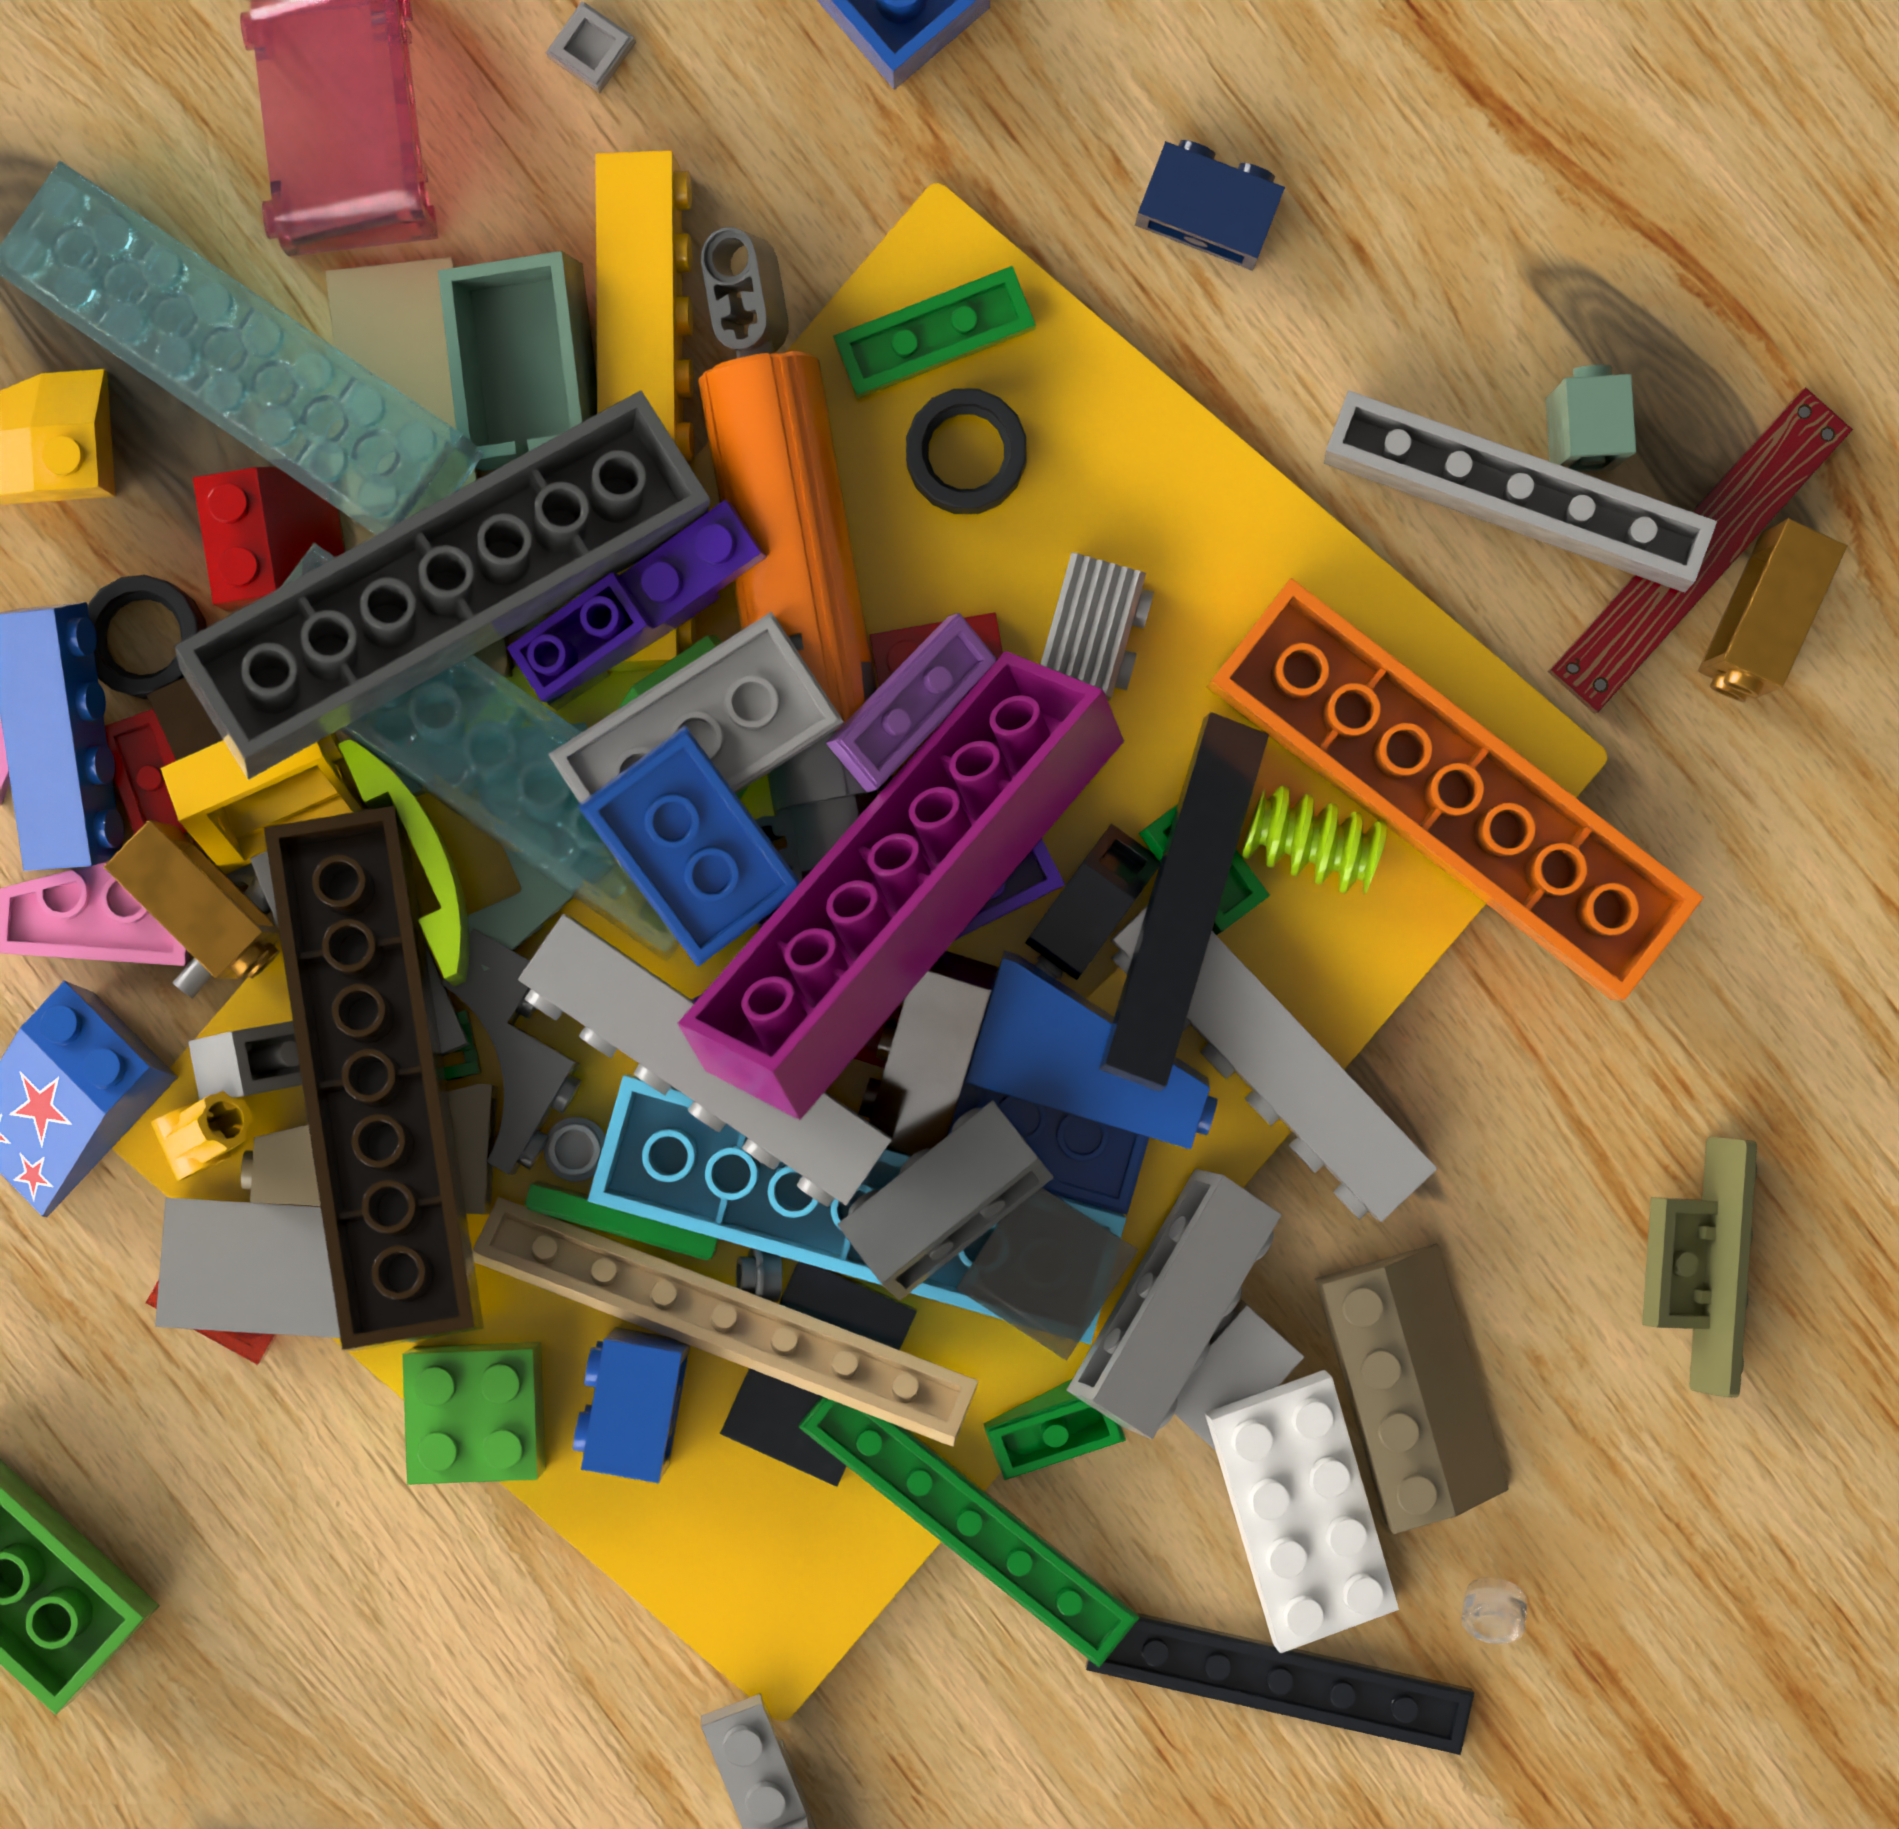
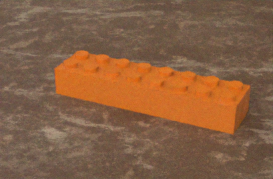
(1455, 792)

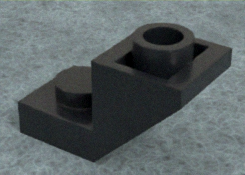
(1093, 901)

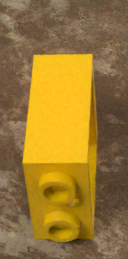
(230, 812)

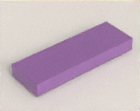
(911, 702)

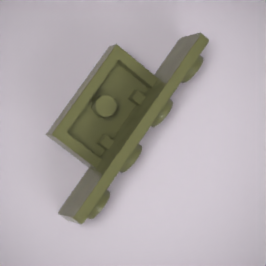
(1702, 1265)

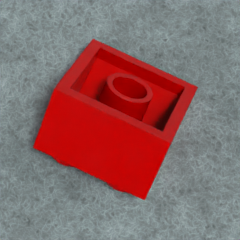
(259, 530)

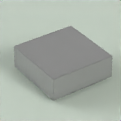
(590, 47)

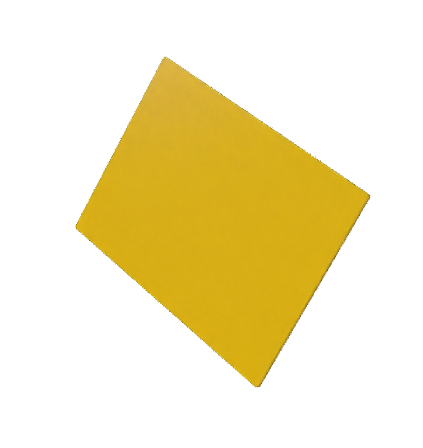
(1123, 467)

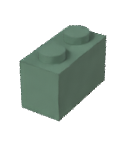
(1591, 420)

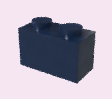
(1210, 203)

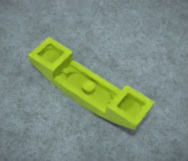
(448, 927)

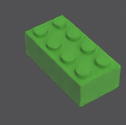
(59, 1599)

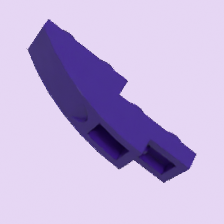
(639, 605)

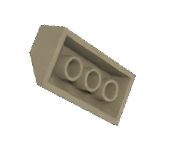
(1412, 1388)

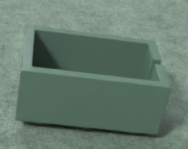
(518, 352)

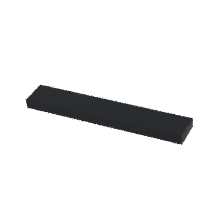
(1184, 902)
(1292, 1683)

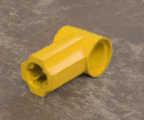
(202, 1133)

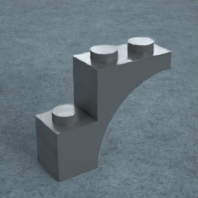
(532, 1072)

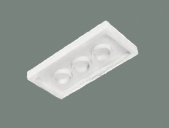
(1302, 1511)

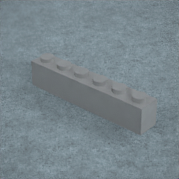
(1519, 492)
(639, 1015)
(1296, 1082)

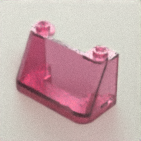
(339, 124)

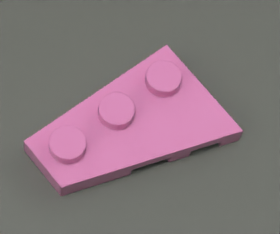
(83, 918)

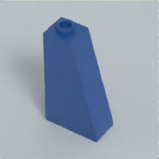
(1048, 1050)

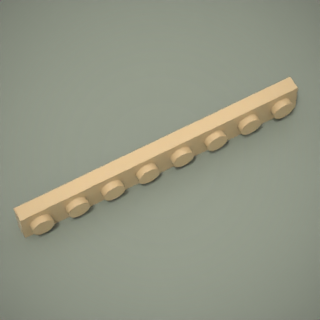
(725, 1321)

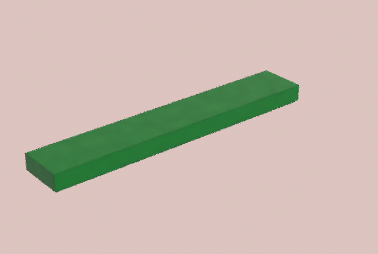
(974, 1527)

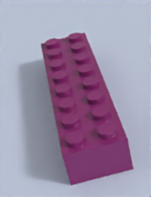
(901, 884)

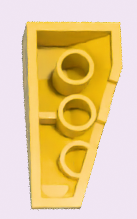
(56, 438)

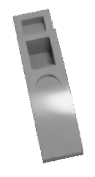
(756, 1767)

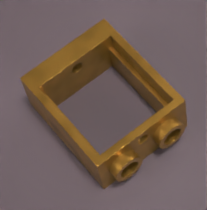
(1771, 610)
(195, 902)

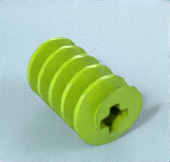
(1315, 839)

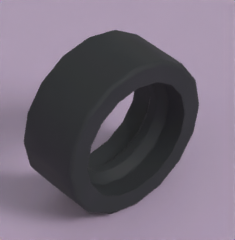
(966, 403)
(117, 595)

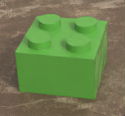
(474, 1413)

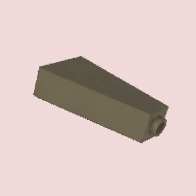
(284, 1169)

